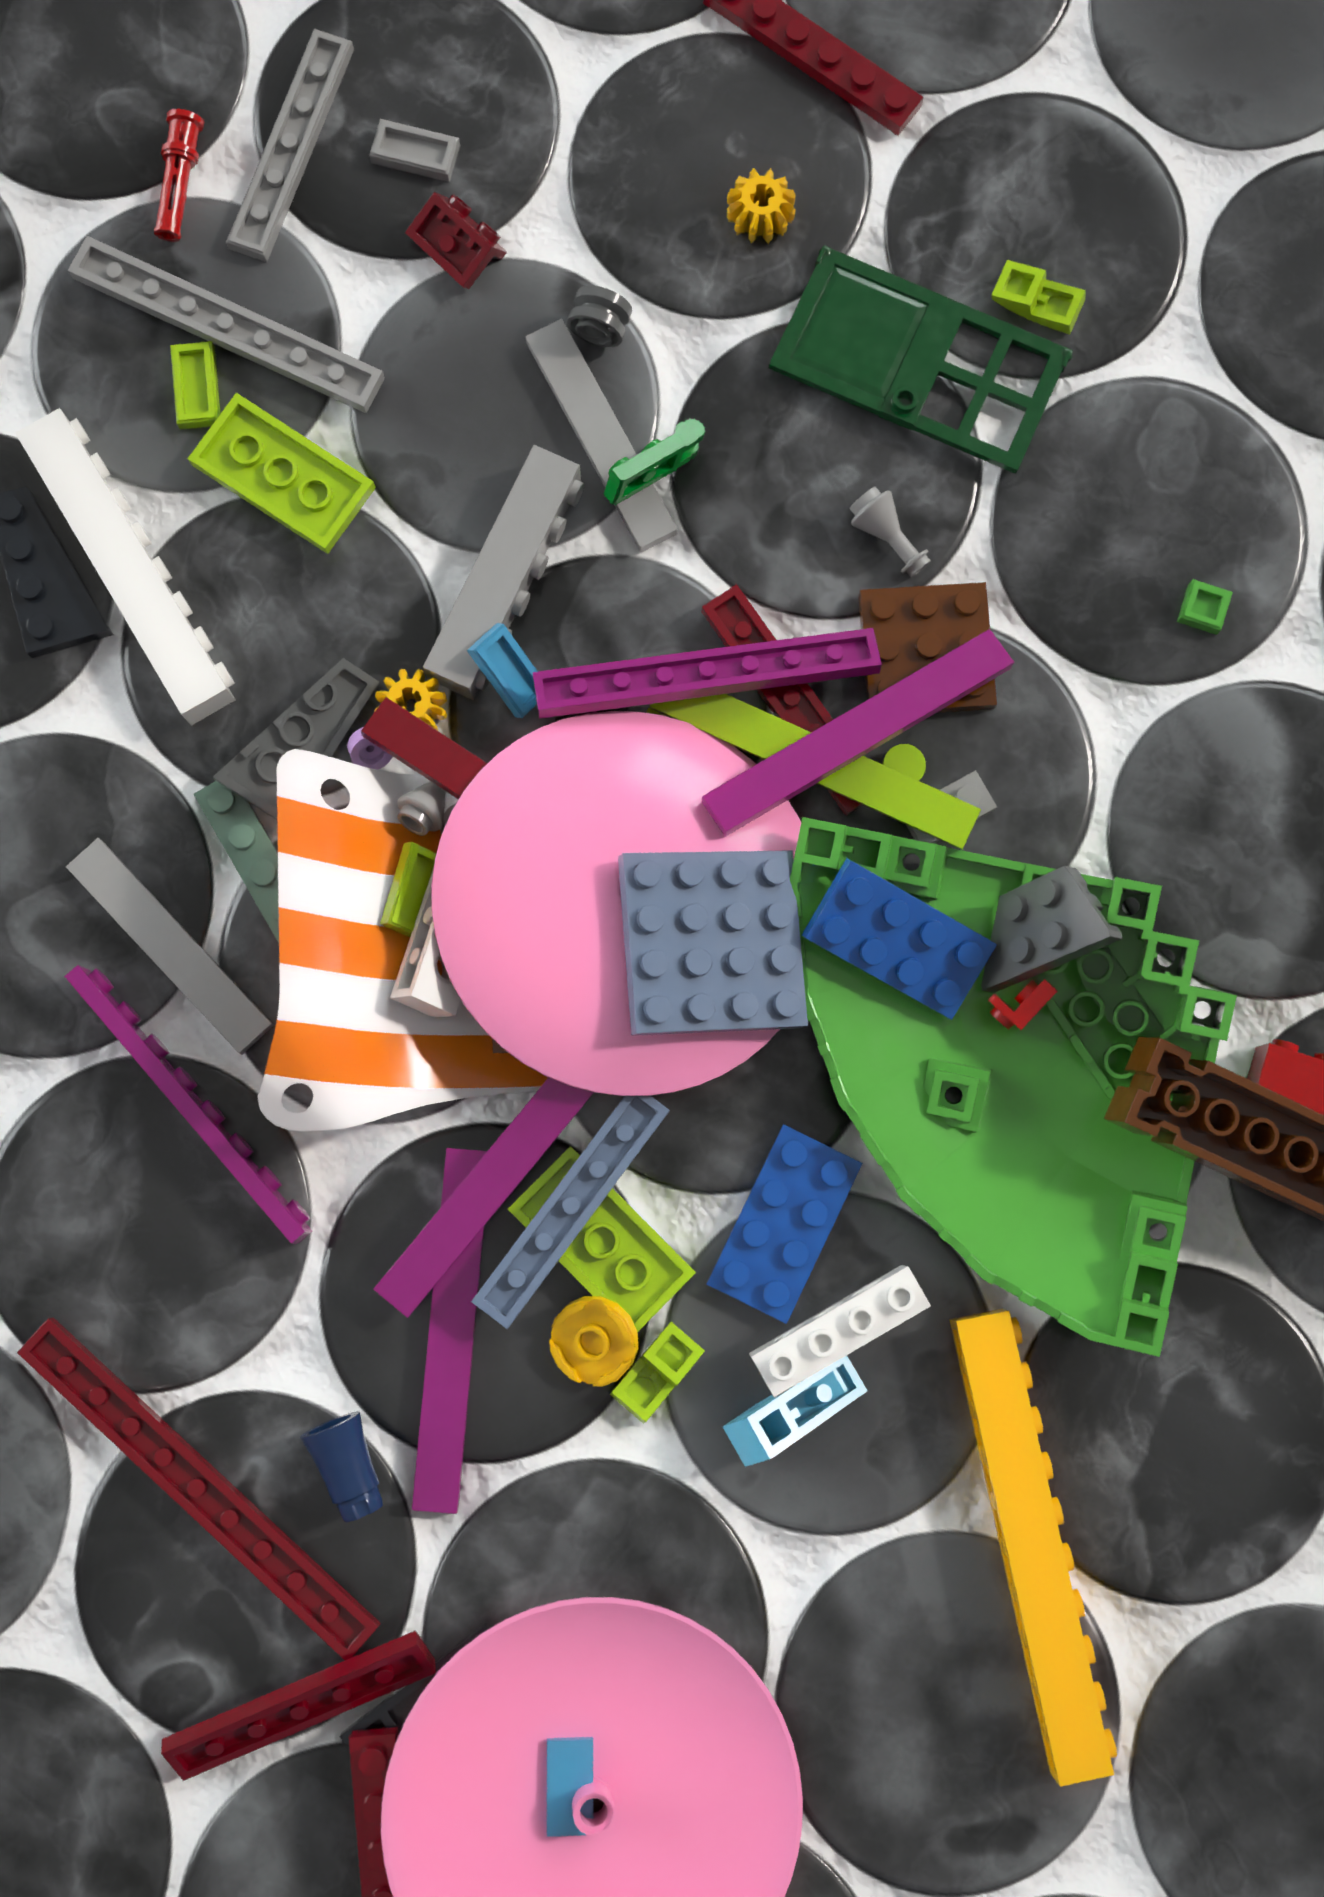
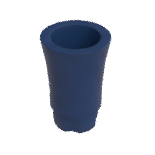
(345, 1465)

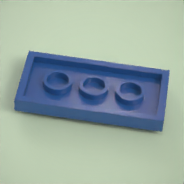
(898, 939)
(784, 1224)

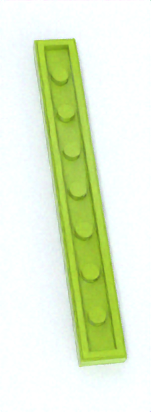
(860, 781)

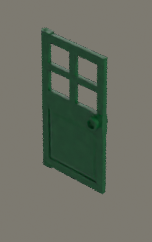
(887, 342)

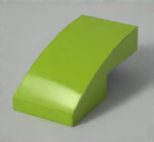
(1030, 295)
(657, 1372)

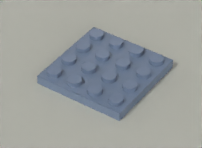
(711, 942)

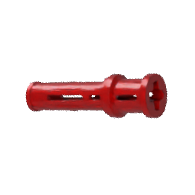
(180, 159)

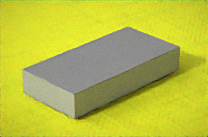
(414, 150)

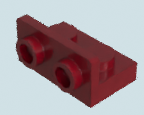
(455, 238)

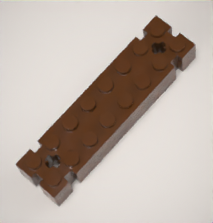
(1224, 1123)

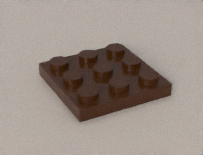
(921, 626)

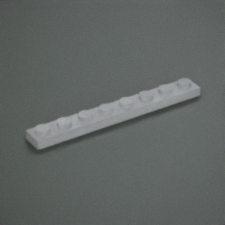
(226, 324)

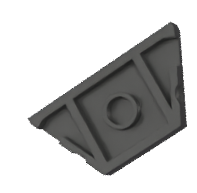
(1044, 928)

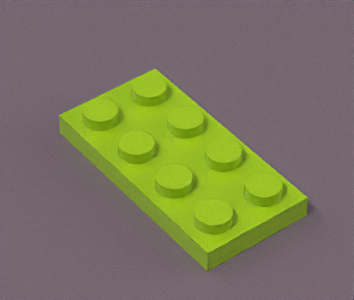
(281, 473)
(615, 1251)

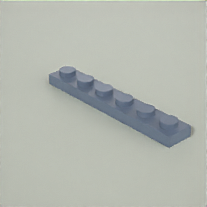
(569, 1208)

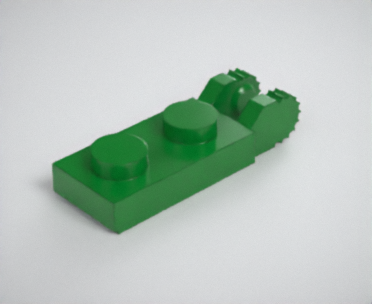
(654, 461)

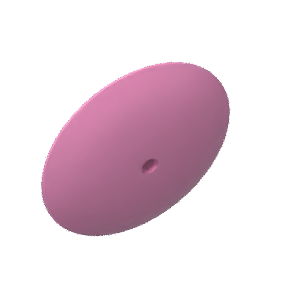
(535, 894)
(683, 1757)

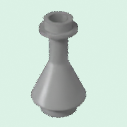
(877, 516)
(422, 809)

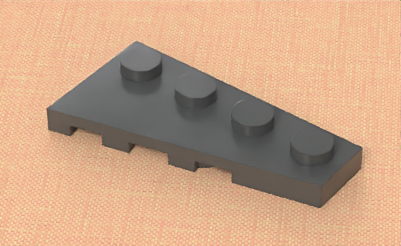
(310, 724)

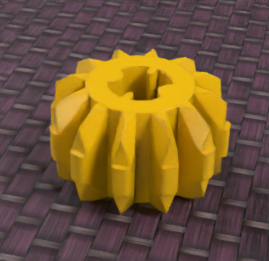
(747, 198)
(424, 692)

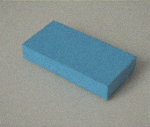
(506, 668)
(567, 1771)

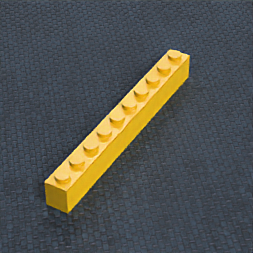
(1032, 1547)

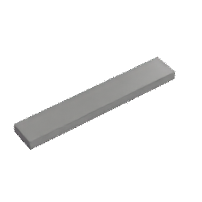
(290, 145)
(597, 428)
(170, 946)

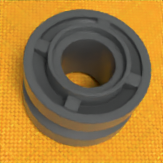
(599, 316)

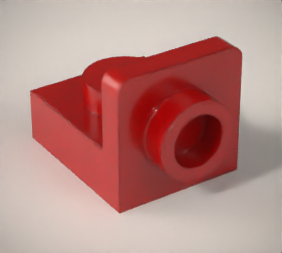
(1031, 1001)

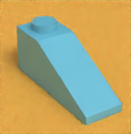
(784, 1419)

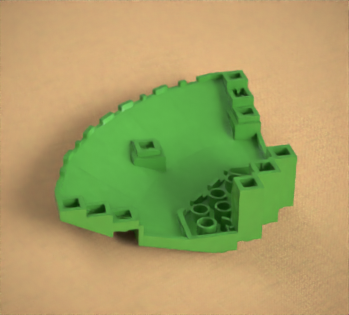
(1025, 1163)

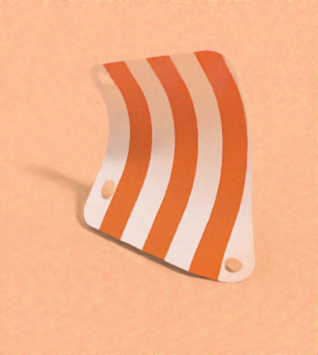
(340, 964)

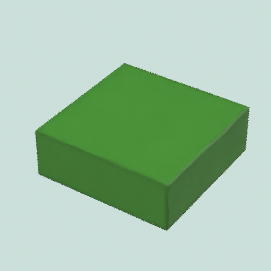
(1204, 607)

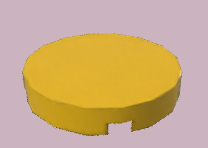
(593, 1341)

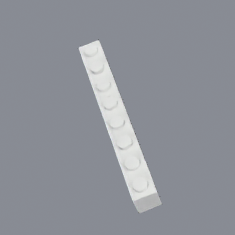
(126, 567)

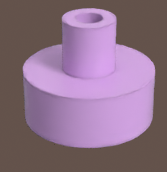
(366, 753)

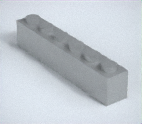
(506, 566)

